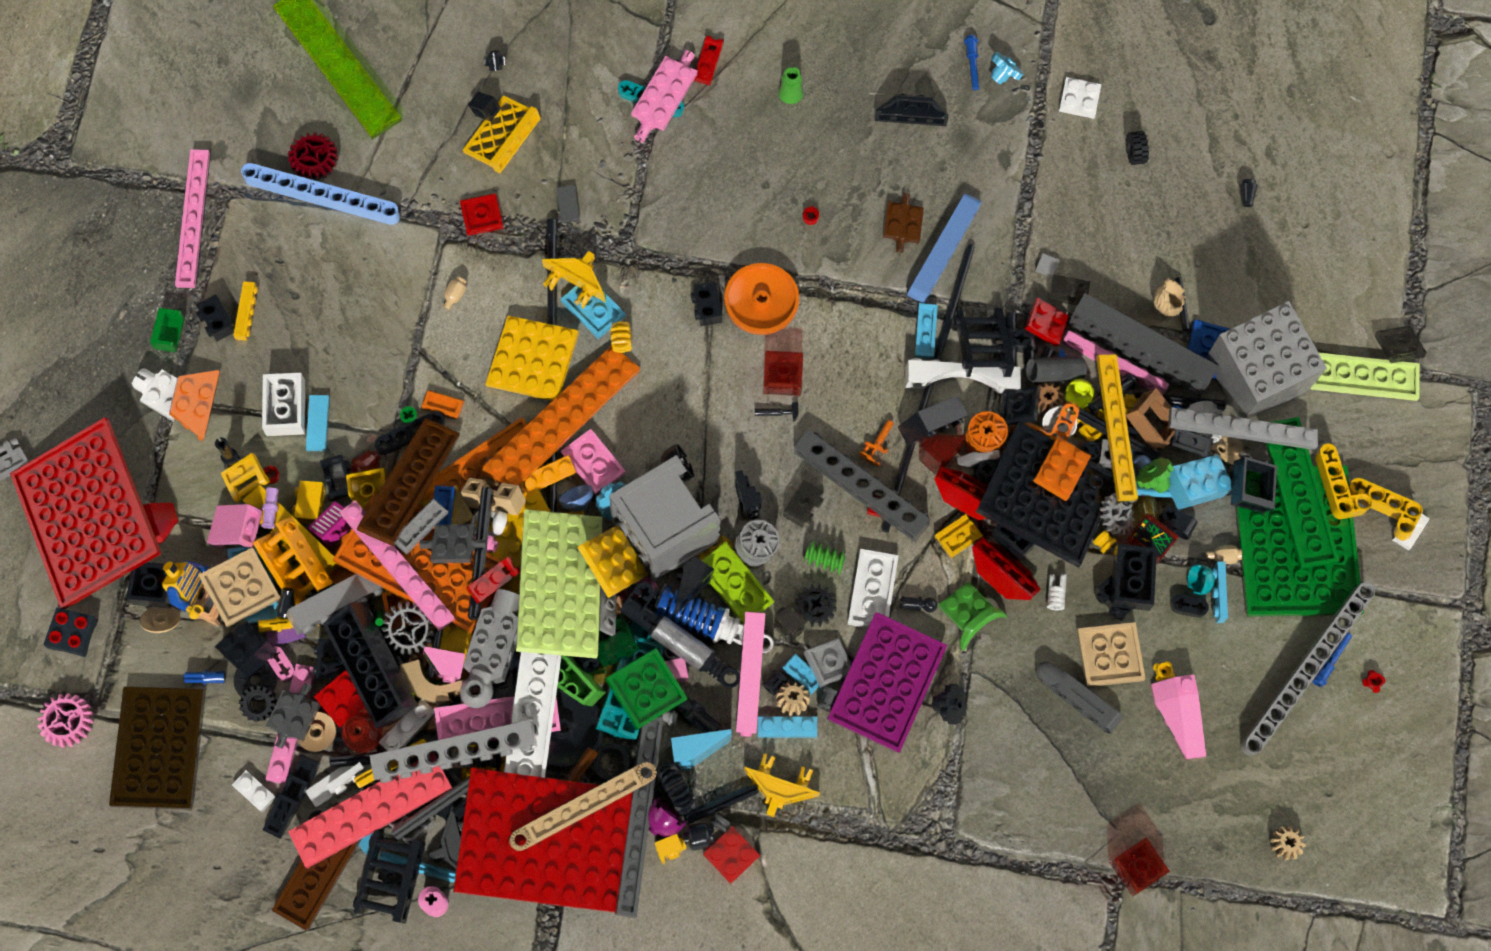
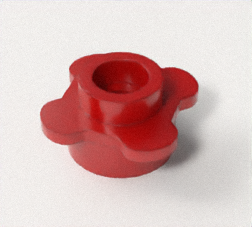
(1379, 681)

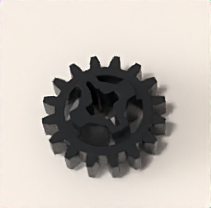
(809, 601)

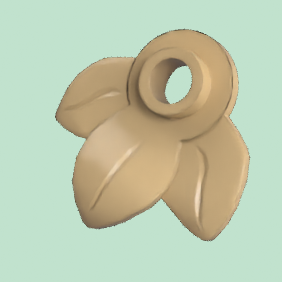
(1228, 449)

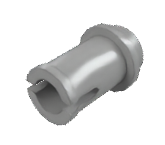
(670, 717)

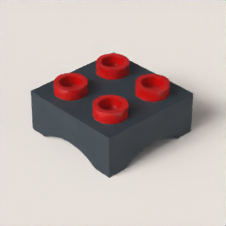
(70, 632)

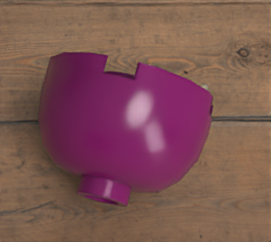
(664, 819)

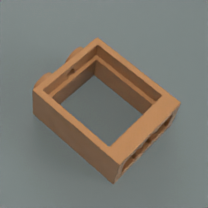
(1161, 407)

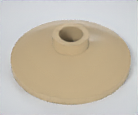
(160, 619)
(324, 740)

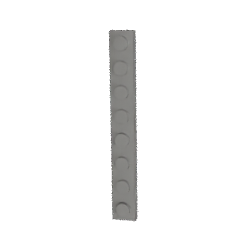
(1243, 428)

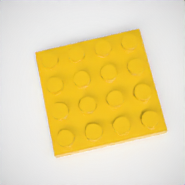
(532, 358)

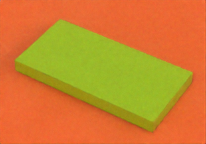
(736, 583)

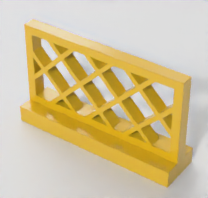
(515, 137)

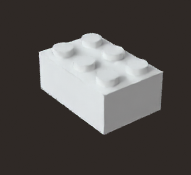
(283, 404)

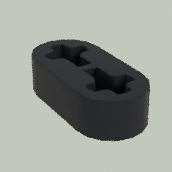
(1188, 610)

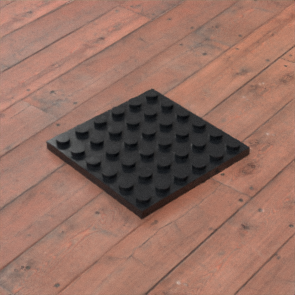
(1036, 513)

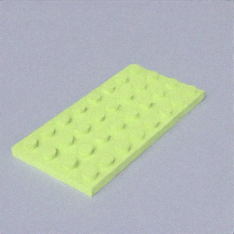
(557, 586)

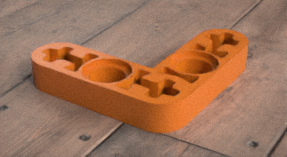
(1064, 411)

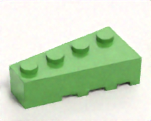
(577, 682)

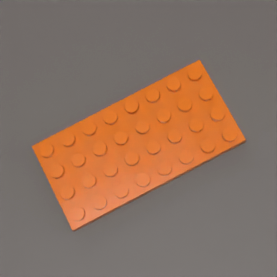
(445, 579)

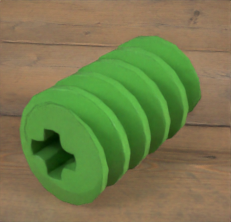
(825, 557)

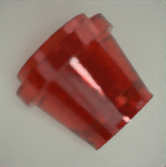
(367, 739)

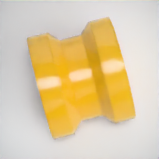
(1104, 541)

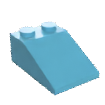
(693, 749)

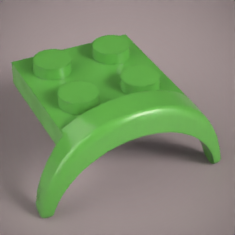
(969, 611)

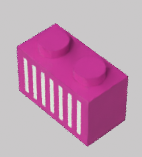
(329, 526)

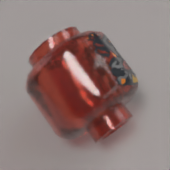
(365, 461)

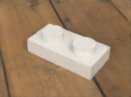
(1418, 529)
(254, 791)

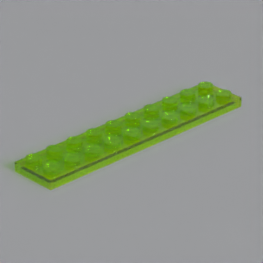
(338, 65)

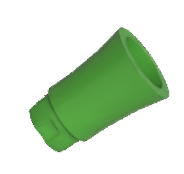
(791, 86)

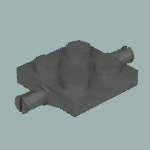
(453, 543)
(293, 715)

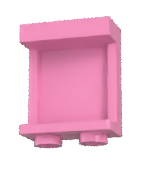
(234, 525)

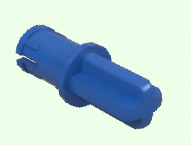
(205, 677)

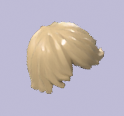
(1169, 298)

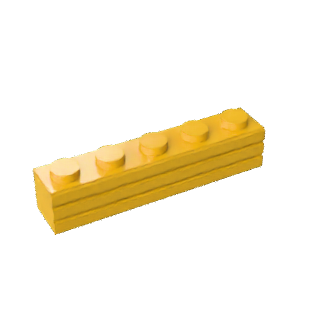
(245, 311)

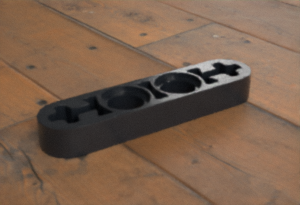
(408, 430)

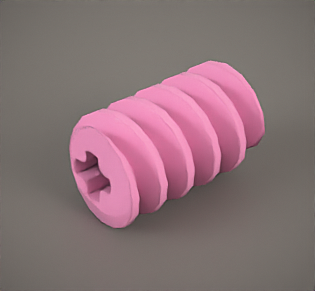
(439, 907)

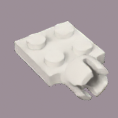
(156, 390)

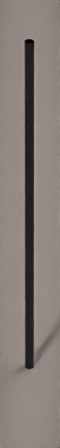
(938, 355)

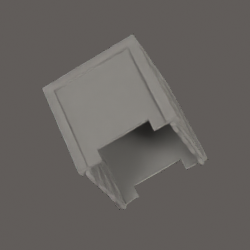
(664, 519)

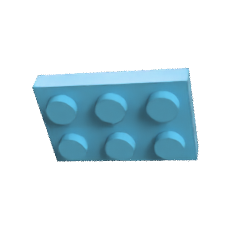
(596, 315)

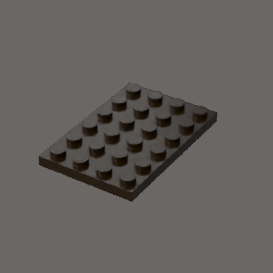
(157, 748)

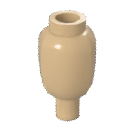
(454, 292)
(1226, 553)

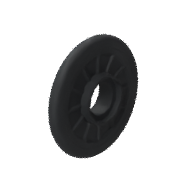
(267, 675)

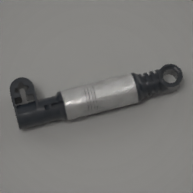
(675, 638)

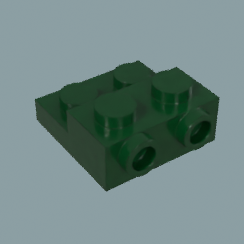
(616, 646)

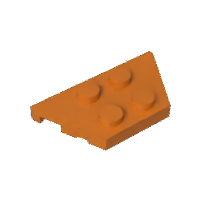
(194, 400)

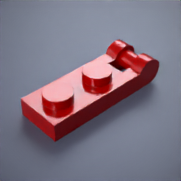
(708, 60)
(492, 580)

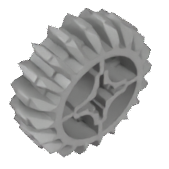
(399, 631)

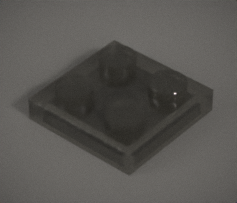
(1400, 344)

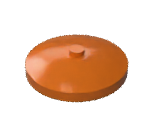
(761, 298)

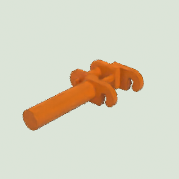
(877, 444)

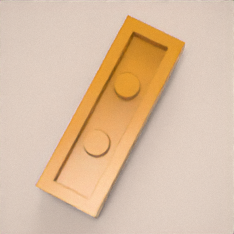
(548, 475)

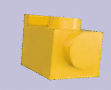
(670, 848)

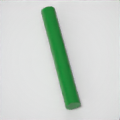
(378, 617)

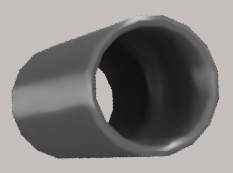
(1056, 369)

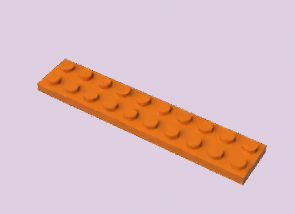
(561, 418)

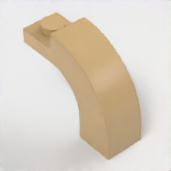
(435, 694)

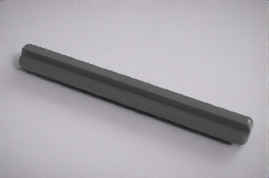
(431, 809)

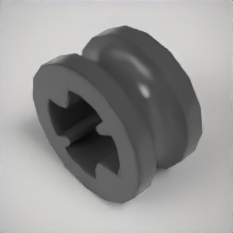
(720, 823)

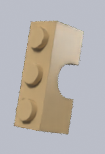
(506, 499)

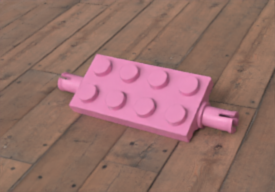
(664, 94)

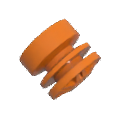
(980, 442)

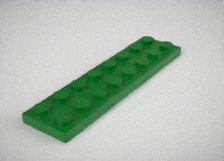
(1302, 503)

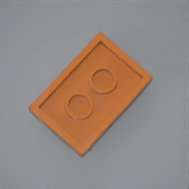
(1062, 468)

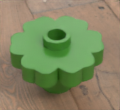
(1155, 475)

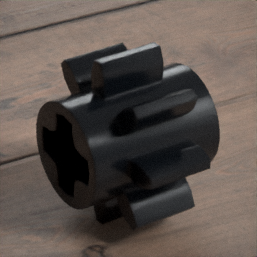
(494, 60)

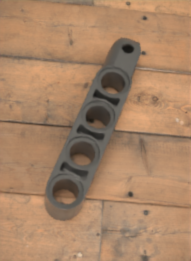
(1078, 697)

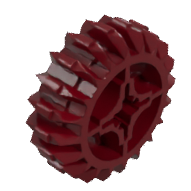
(318, 146)

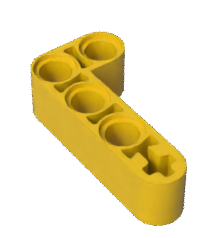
(1339, 481)
(1383, 506)

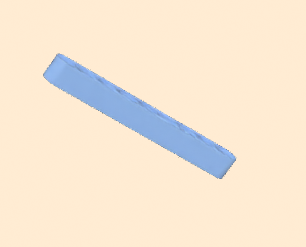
(314, 187)

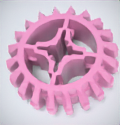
(49, 727)

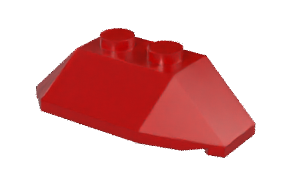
(960, 490)
(161, 518)
(1004, 571)

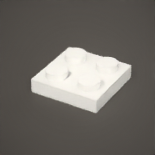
(1080, 97)

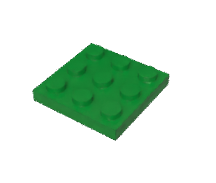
(646, 689)

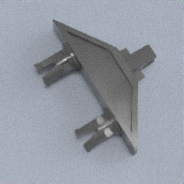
(450, 842)

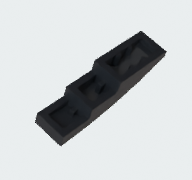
(291, 796)

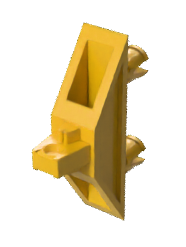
(576, 272)
(778, 791)

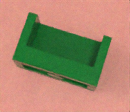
(167, 330)

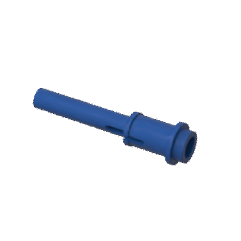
(972, 53)
(1328, 667)

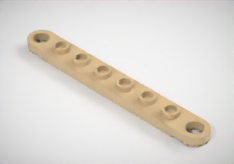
(582, 806)

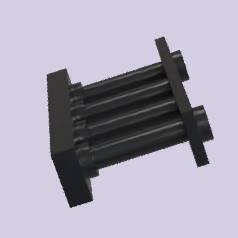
(998, 334)
(409, 872)

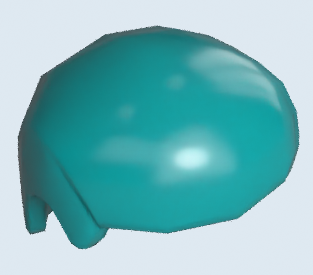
(1200, 579)

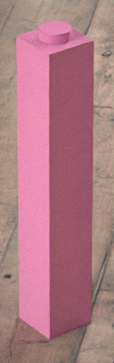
(750, 673)

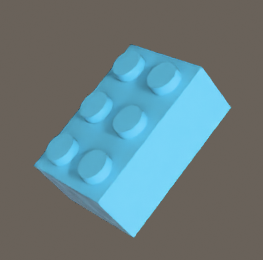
(1199, 482)

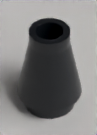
(1248, 191)
(285, 602)

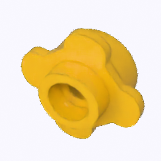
(1167, 666)

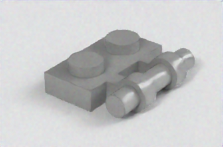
(13, 459)

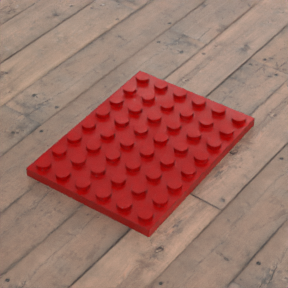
(85, 513)
(567, 869)

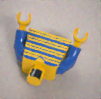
(184, 585)

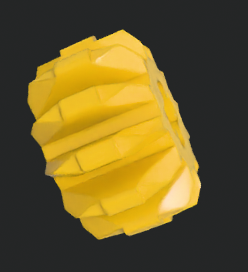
(621, 337)

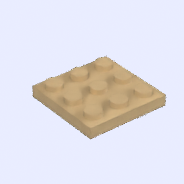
(239, 587)
(1111, 654)

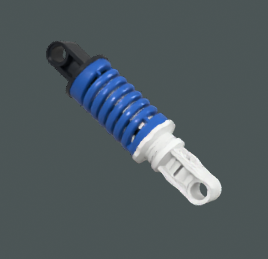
(697, 617)

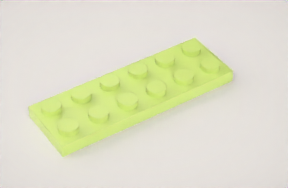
(1369, 377)

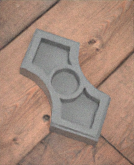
(975, 459)

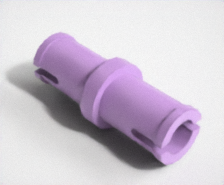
(270, 508)

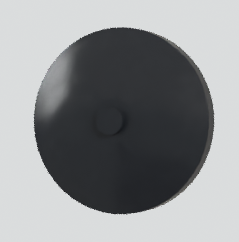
(576, 732)

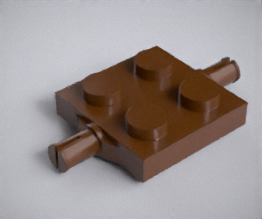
(903, 222)

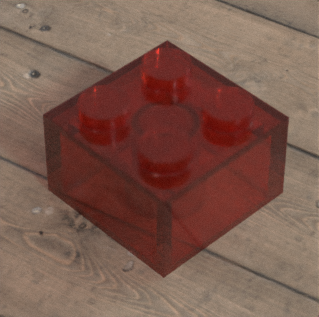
(783, 373)
(1139, 866)

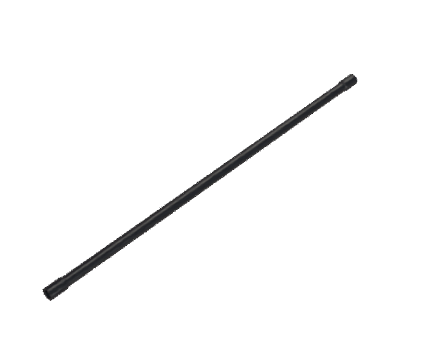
(552, 233)

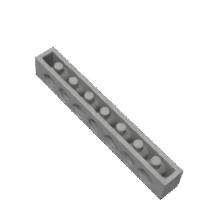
(381, 762)

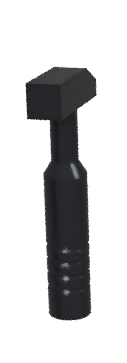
(778, 411)

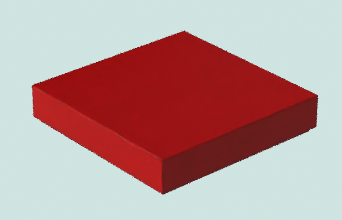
(481, 214)

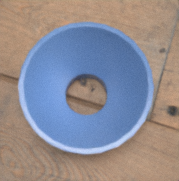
(576, 498)

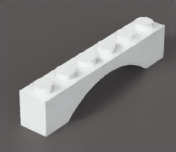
(923, 373)

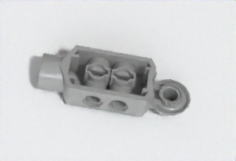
(491, 648)

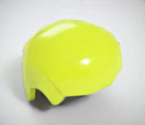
(1080, 392)

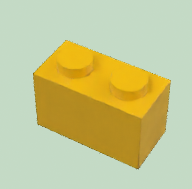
(309, 501)

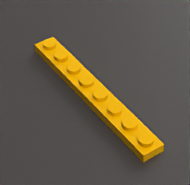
(1117, 428)

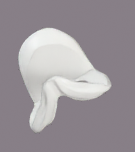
(499, 522)

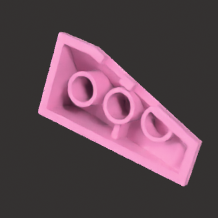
(1180, 707)

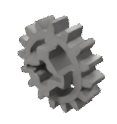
(1117, 515)

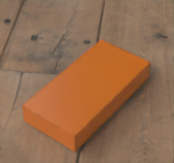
(442, 403)

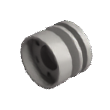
(749, 550)

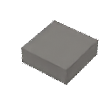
(1047, 265)

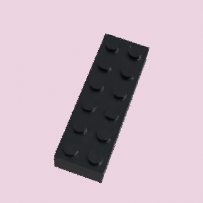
(370, 664)

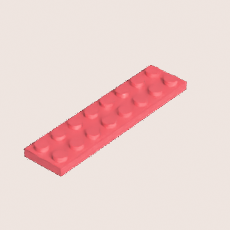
(366, 813)

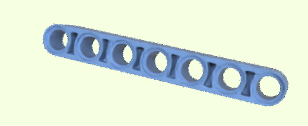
(944, 248)

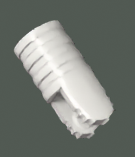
(1056, 594)

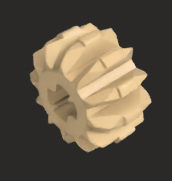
(792, 692)
(1288, 850)

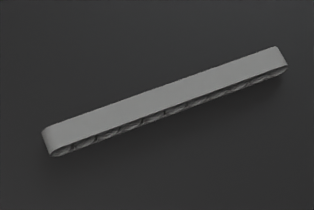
(1301, 674)

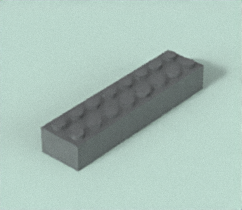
(1142, 345)

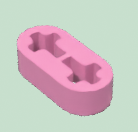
(277, 666)

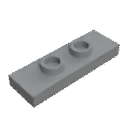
(421, 525)

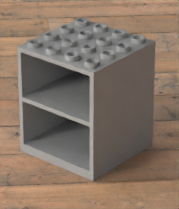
(1266, 361)

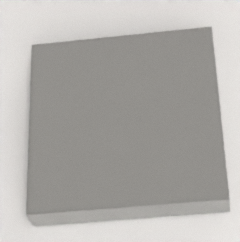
(828, 662)

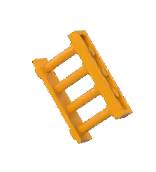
(280, 567)

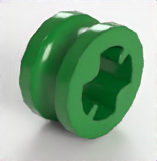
(406, 410)

